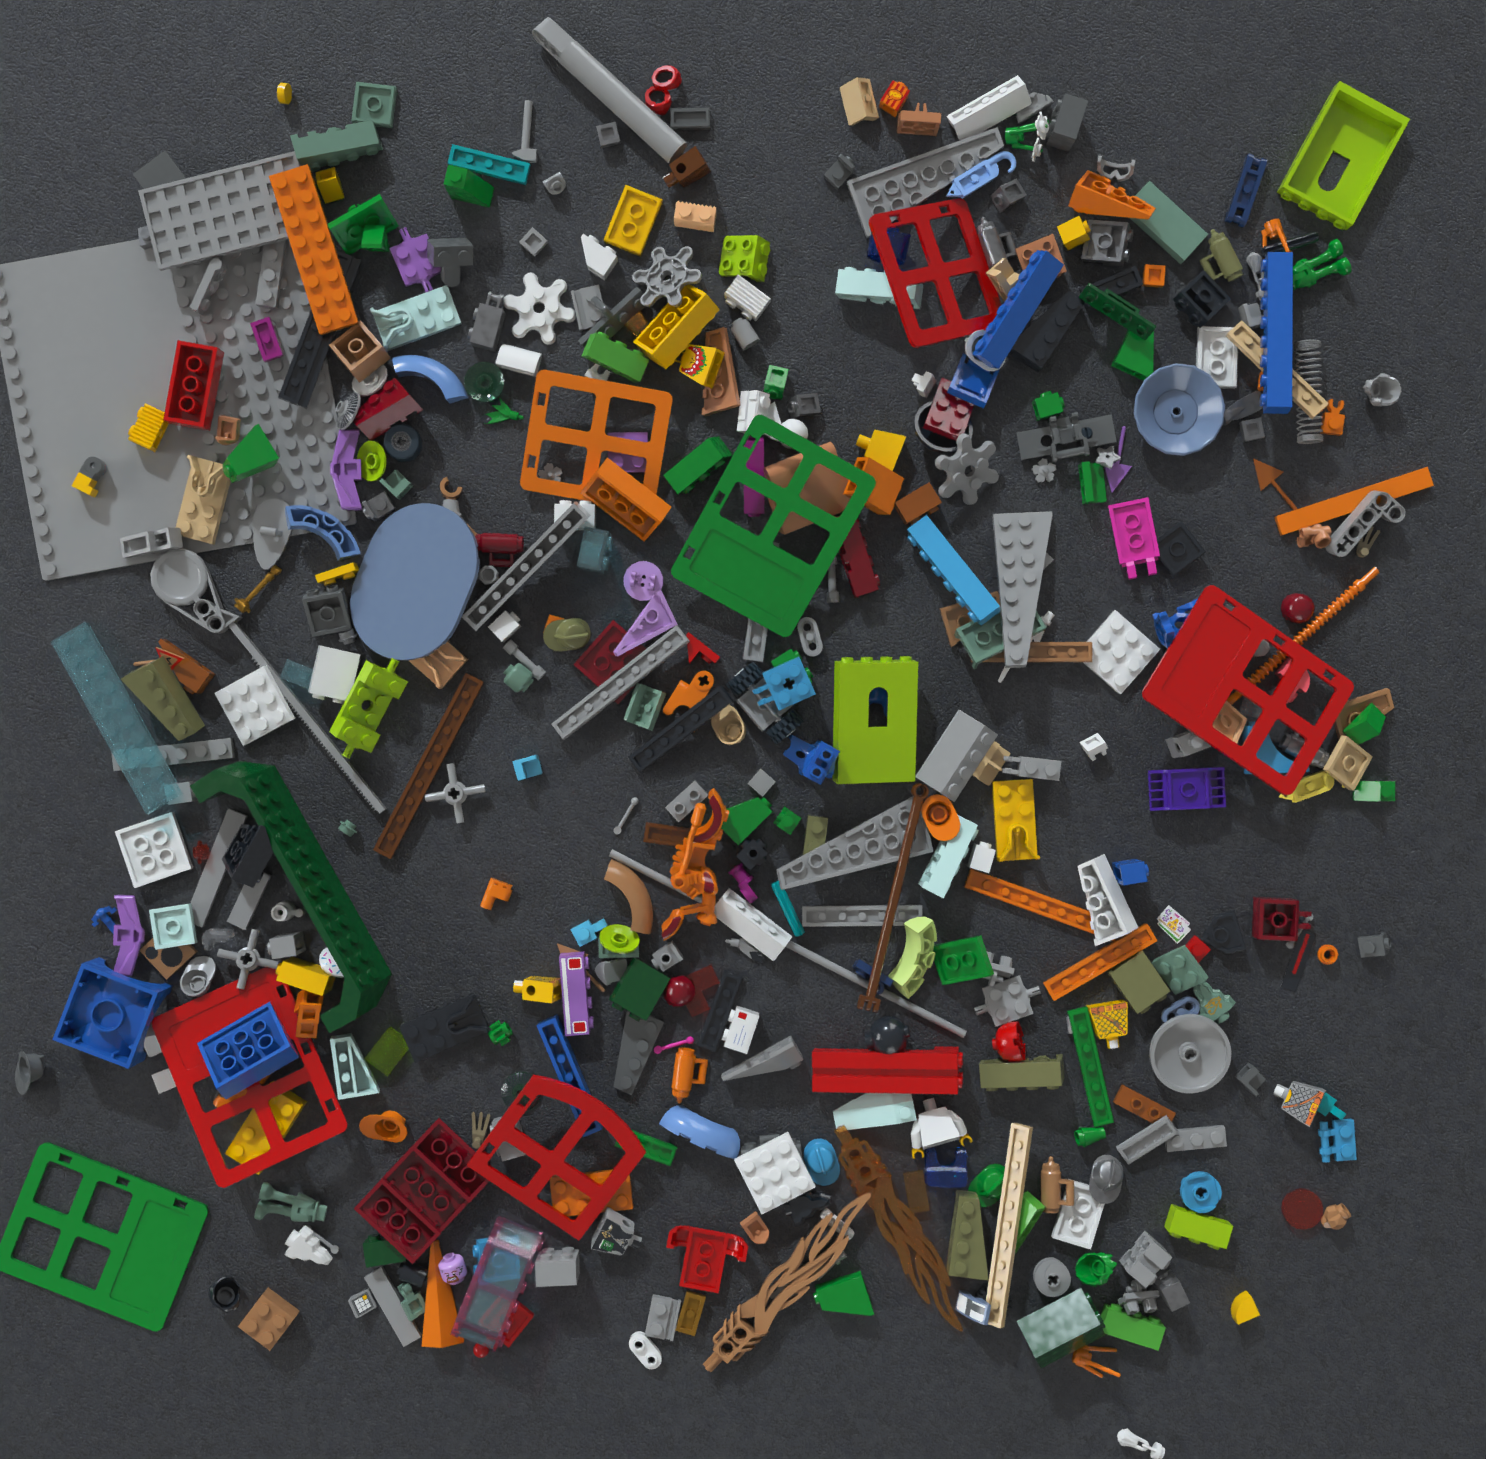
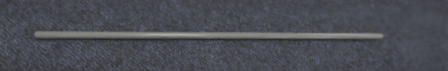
(807, 953)

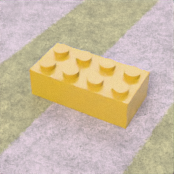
(676, 326)
(251, 1139)

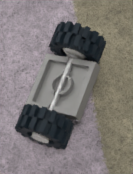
(764, 714)

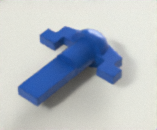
(102, 914)

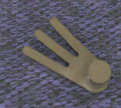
(1362, 546)
(478, 1135)

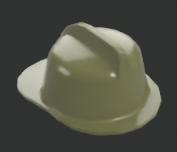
(567, 634)

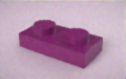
(267, 339)

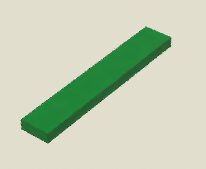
(1090, 1066)

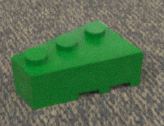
(698, 465)

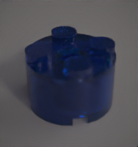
(899, 242)

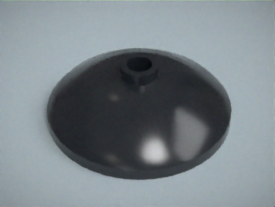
(933, 440)

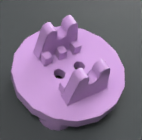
(633, 580)

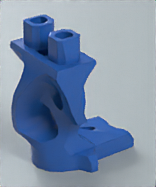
(1165, 625)
(818, 759)

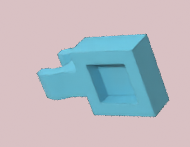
(586, 931)

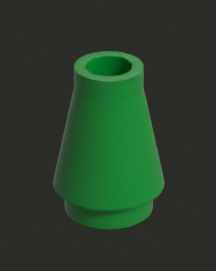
(1086, 1136)

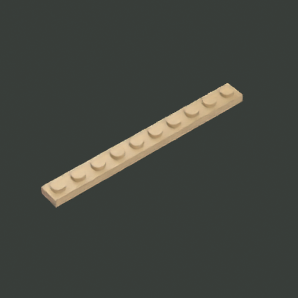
(1008, 1222)

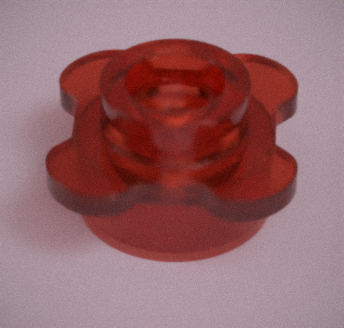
(201, 852)

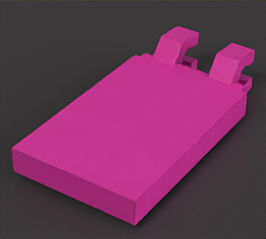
(1134, 535)

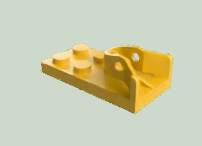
(1014, 820)

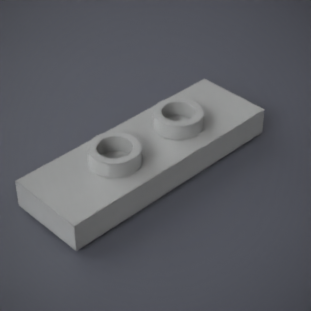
(1147, 1139)

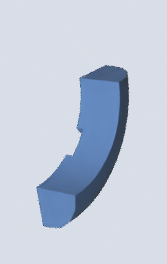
(435, 371)
(325, 526)
(702, 1131)

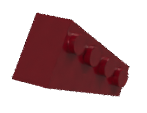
(858, 563)

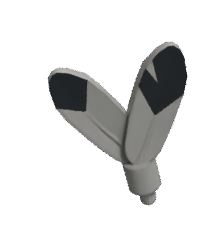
(746, 948)

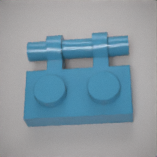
(1343, 1140)

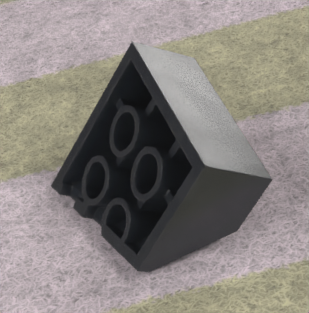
(248, 854)

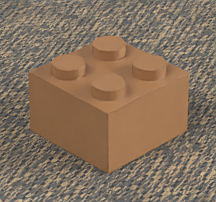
(360, 351)
(268, 1318)

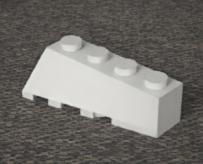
(1105, 901)

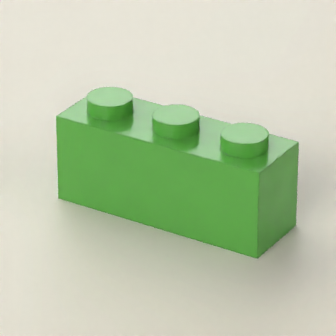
(615, 356)
(1133, 1327)

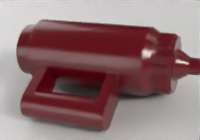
(502, 544)

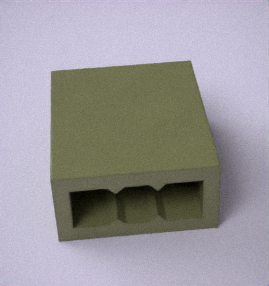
(1138, 982)

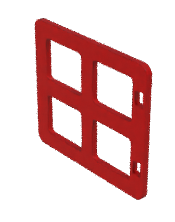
(936, 272)

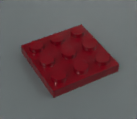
(600, 661)

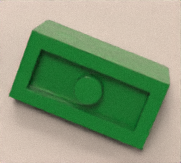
(1092, 483)

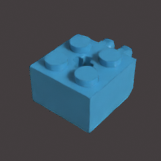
(776, 678)

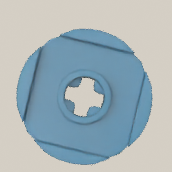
(1193, 1201)

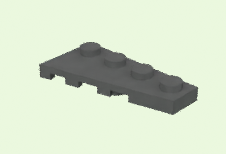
(635, 1049)

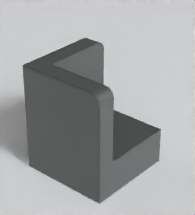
(1250, 1078)

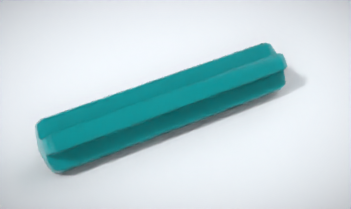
(788, 909)

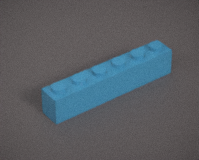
(953, 570)

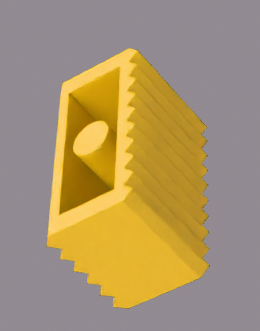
(148, 428)

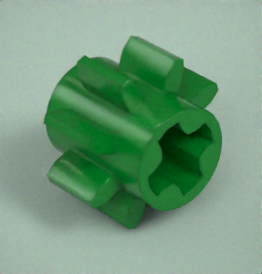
(500, 1033)

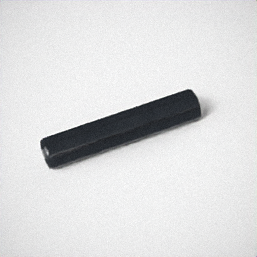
(1292, 243)

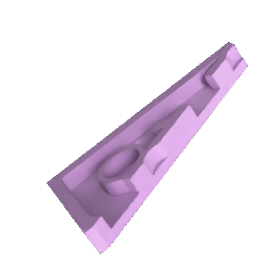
(651, 622)

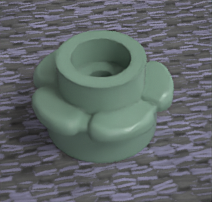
(347, 827)

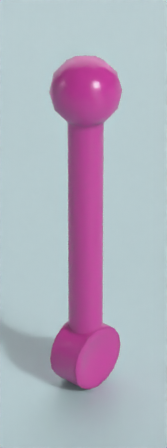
(657, 1049)

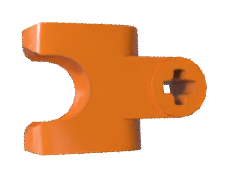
(689, 694)

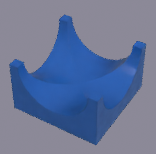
(109, 1014)

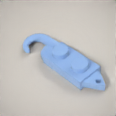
(979, 175)

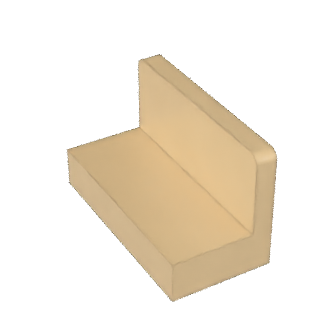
(859, 101)

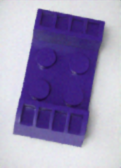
(1186, 788)

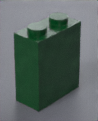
(638, 990)

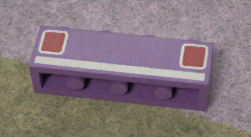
(575, 993)

